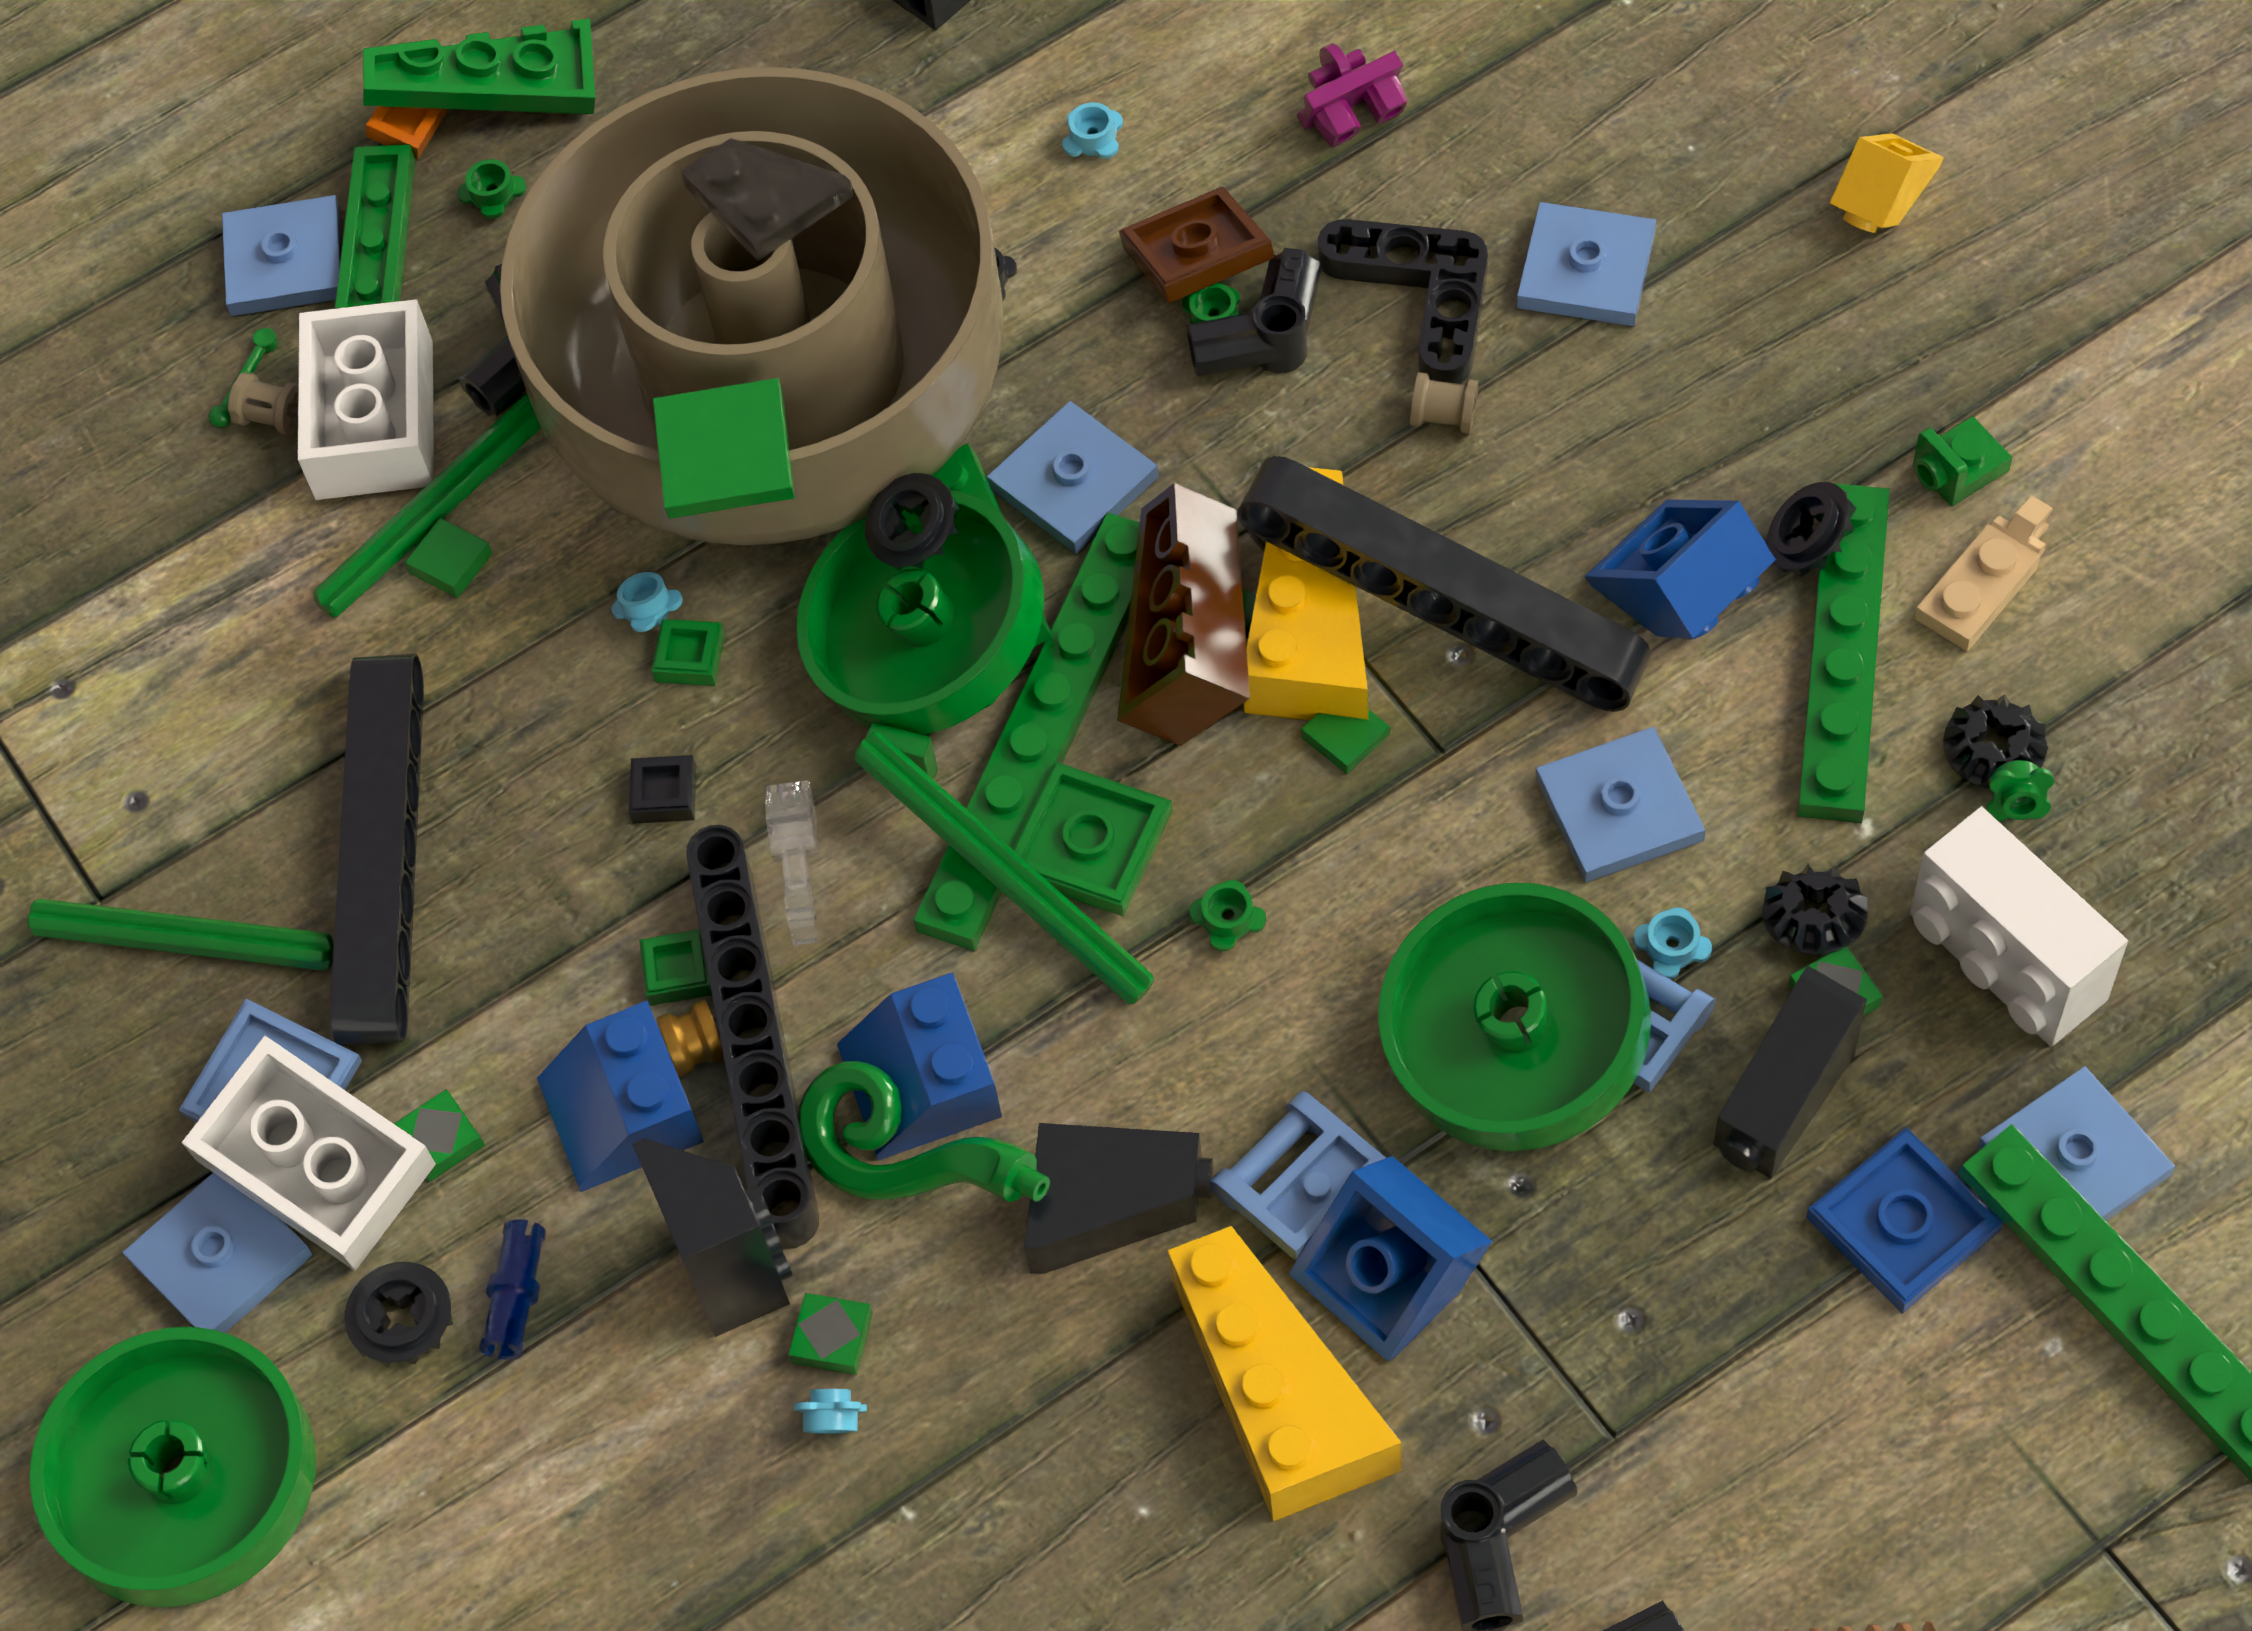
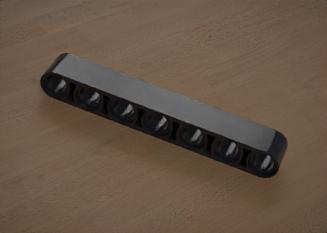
(1444, 584)
(377, 851)
(748, 1005)

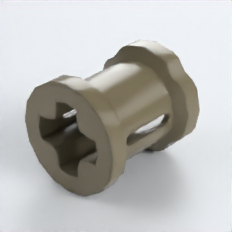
(281, 397)
(1444, 403)

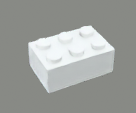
(365, 399)
(2016, 927)
(309, 1153)

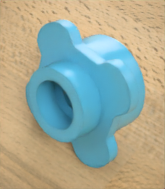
(1091, 119)
(645, 601)
(1676, 925)
(830, 1412)

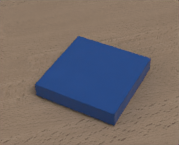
(1904, 1220)

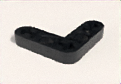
(1443, 281)

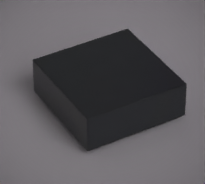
(662, 789)

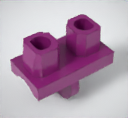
(1331, 104)

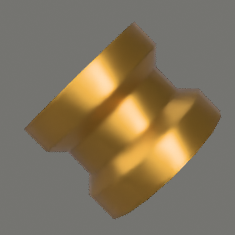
(691, 1038)

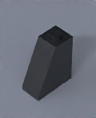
(1790, 1073)
(1111, 1190)

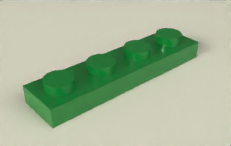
(376, 226)

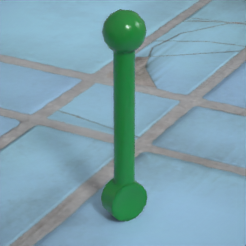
(265, 342)

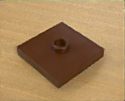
(1196, 244)

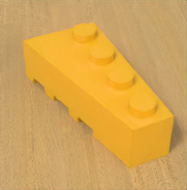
(1305, 640)
(1284, 1391)

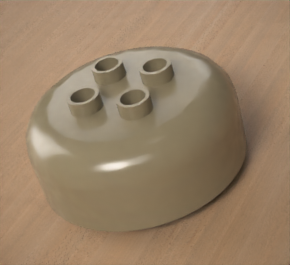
(868, 317)

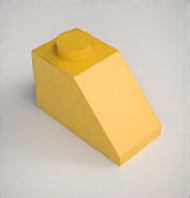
(1883, 180)

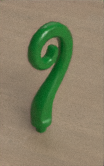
(971, 1160)

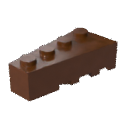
(1185, 619)

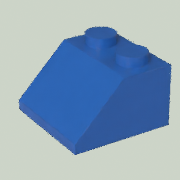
(1684, 566)
(932, 1057)
(615, 1090)
(1388, 1256)

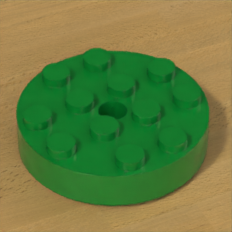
(893, 662)
(1503, 952)
(209, 1518)

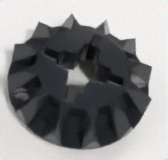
(1795, 524)
(889, 533)
(1979, 760)
(1811, 930)
(400, 1286)

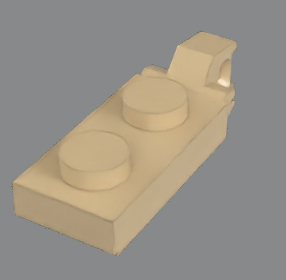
(1986, 576)

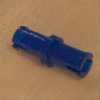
(512, 1289)

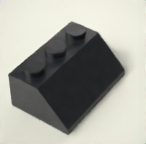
(720, 1234)

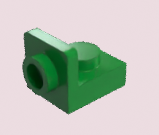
(1959, 460)

